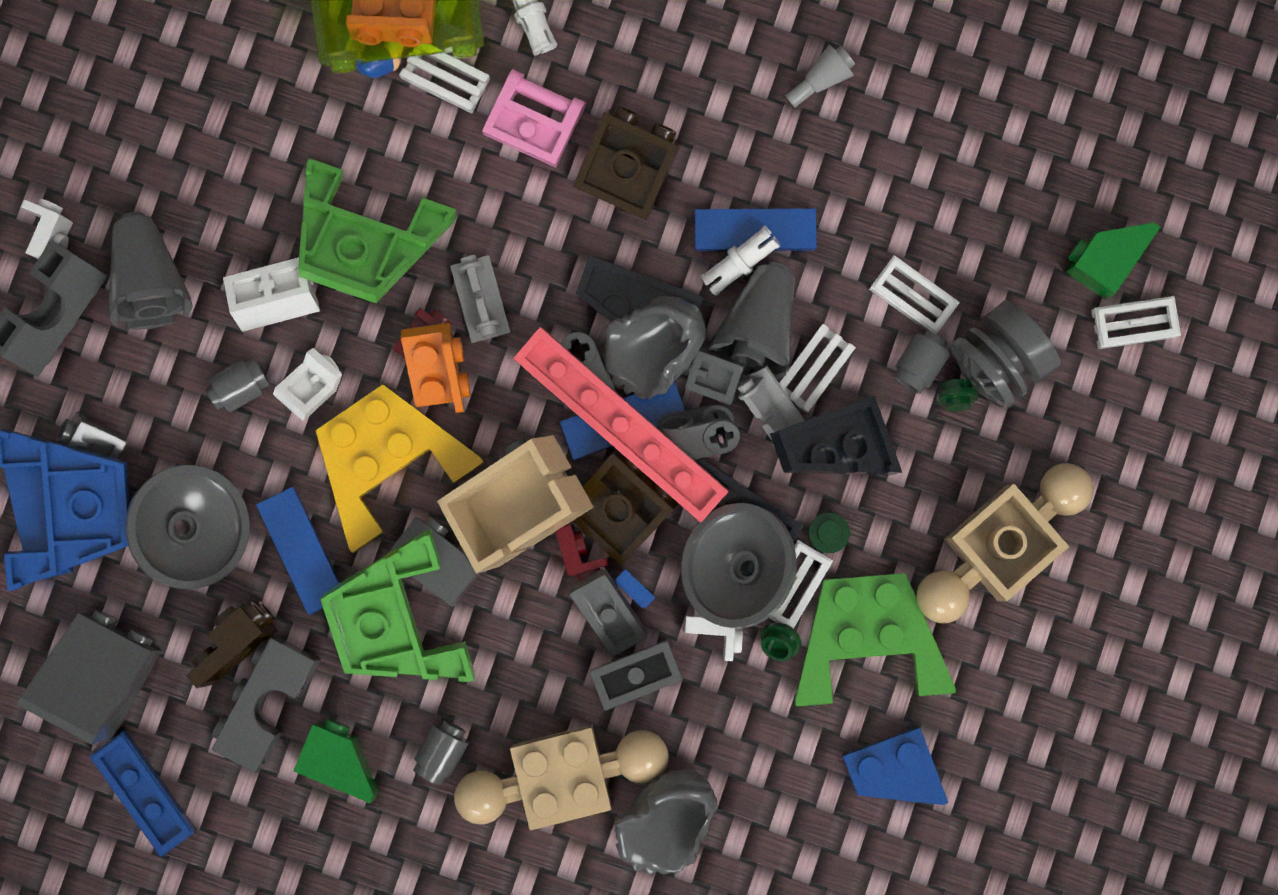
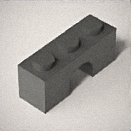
(69, 287)
(245, 734)

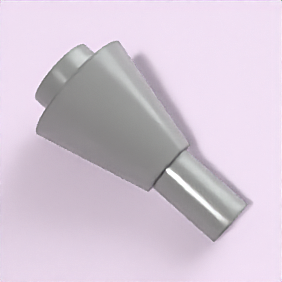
(828, 70)

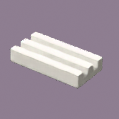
(476, 91)
(907, 310)
(1102, 327)
(835, 341)
(811, 588)

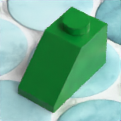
(1109, 257)
(337, 761)

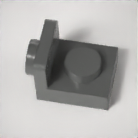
(714, 376)
(90, 437)

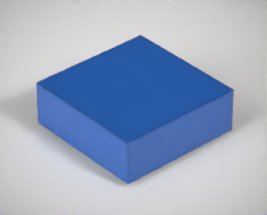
(634, 589)

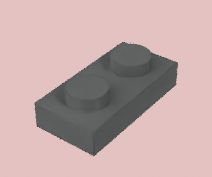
(608, 612)

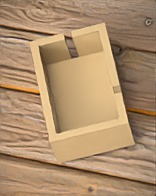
(514, 503)

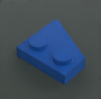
(896, 769)

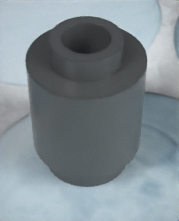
(921, 361)
(237, 385)
(440, 752)

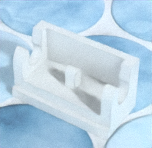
(269, 295)

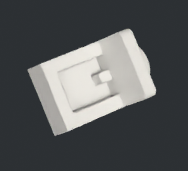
(50, 227)
(309, 384)
(732, 636)

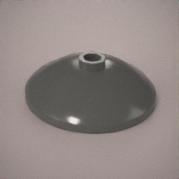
(213, 520)
(718, 563)

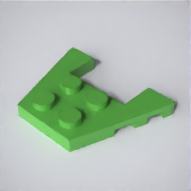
(356, 251)
(869, 620)
(375, 621)

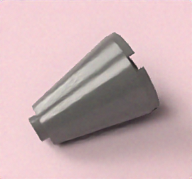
(143, 276)
(760, 322)

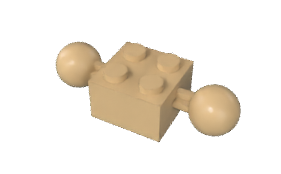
(1005, 543)
(561, 777)

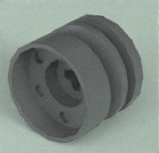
(1012, 349)

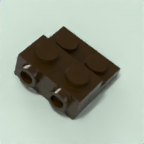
(628, 161)
(624, 507)
(236, 637)

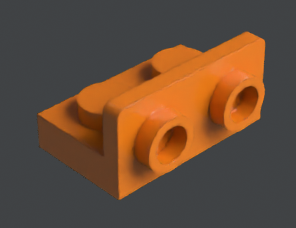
(392, 21)
(433, 366)

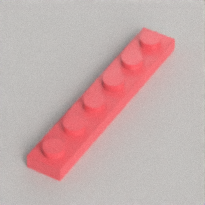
(621, 424)

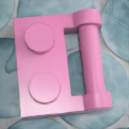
(528, 129)

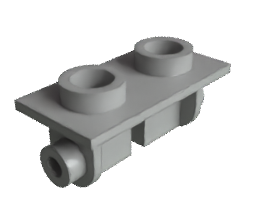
(480, 298)
(768, 401)

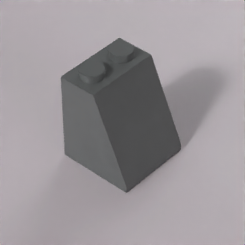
(91, 677)

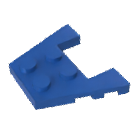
(82, 503)

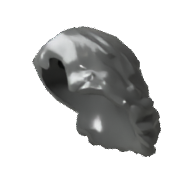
(653, 345)
(667, 823)

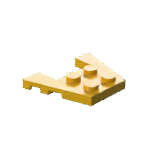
(375, 443)

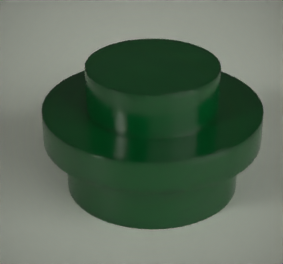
(957, 395)
(829, 532)
(780, 641)

